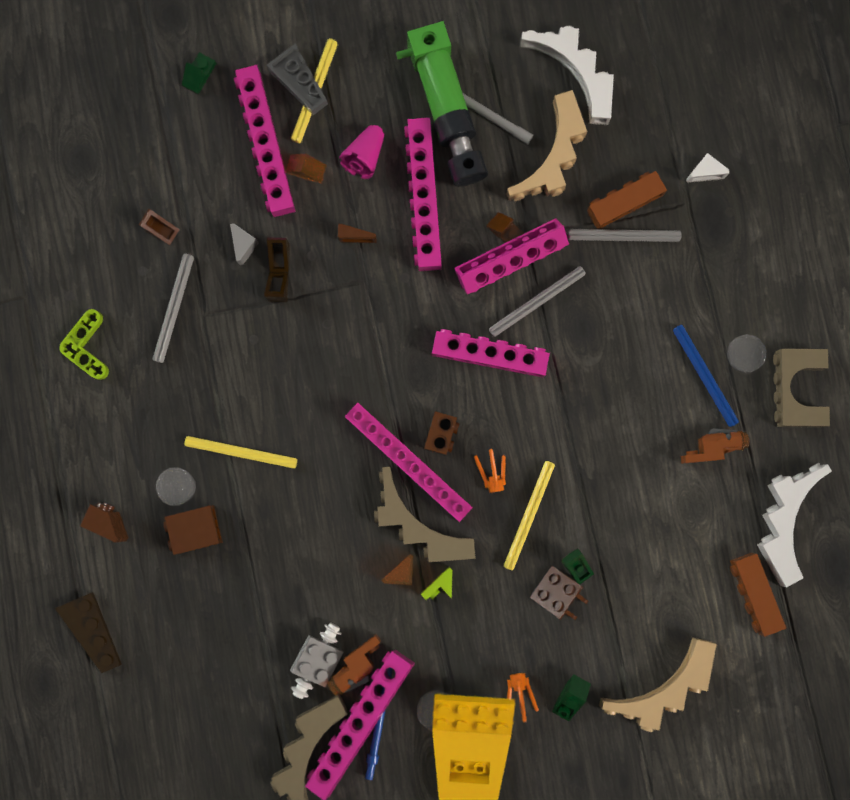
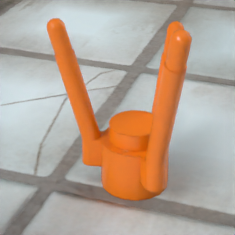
(494, 484)
(518, 682)

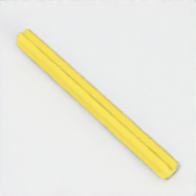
(319, 77)
(240, 452)
(529, 515)

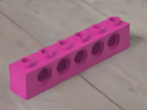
(524, 250)
(537, 368)

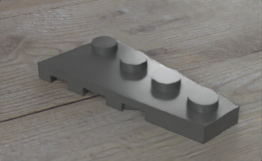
(298, 79)

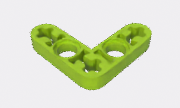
(78, 344)

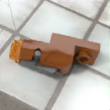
(716, 444)
(357, 668)

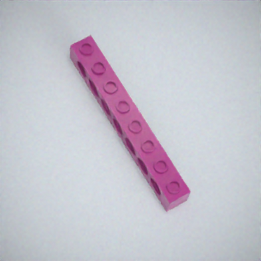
(247, 78)
(422, 128)
(408, 462)
(317, 781)

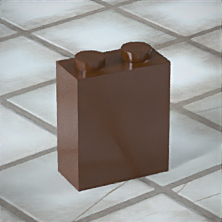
(192, 530)

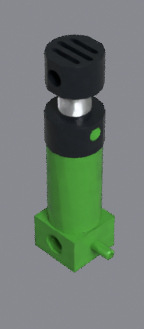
(452, 120)

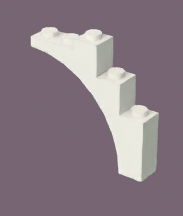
(564, 48)
(779, 549)

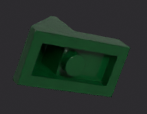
(198, 73)
(577, 566)

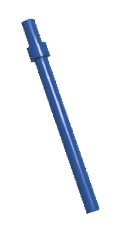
(372, 757)

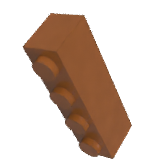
(626, 200)
(757, 594)

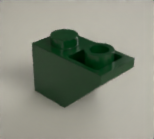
(571, 698)

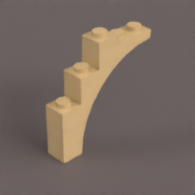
(569, 129)
(648, 708)

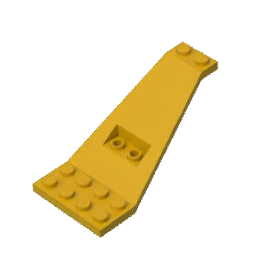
(471, 745)

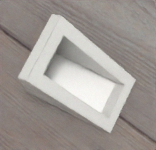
(707, 170)

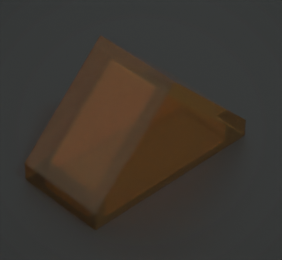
(306, 167)
(401, 573)

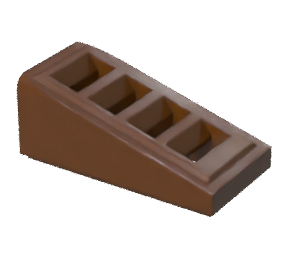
(350, 234)

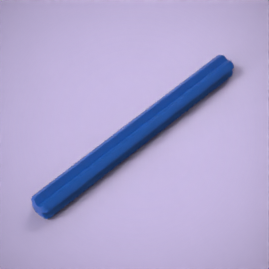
(705, 376)

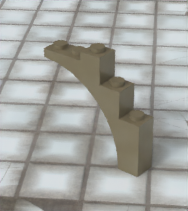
(438, 547)
(298, 752)

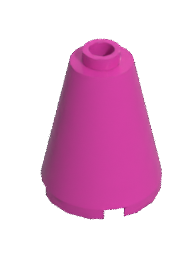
(363, 152)

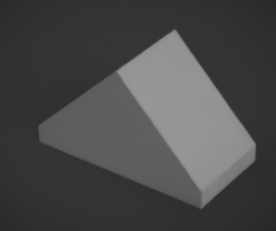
(243, 243)

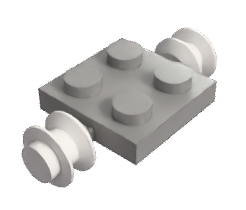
(316, 661)

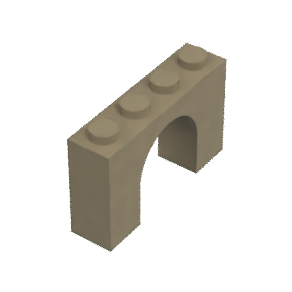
(789, 411)

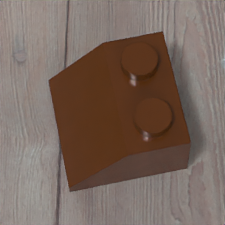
(105, 522)

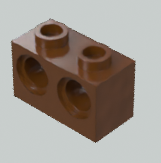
(436, 432)

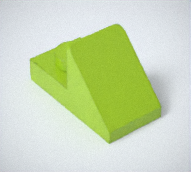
(443, 581)

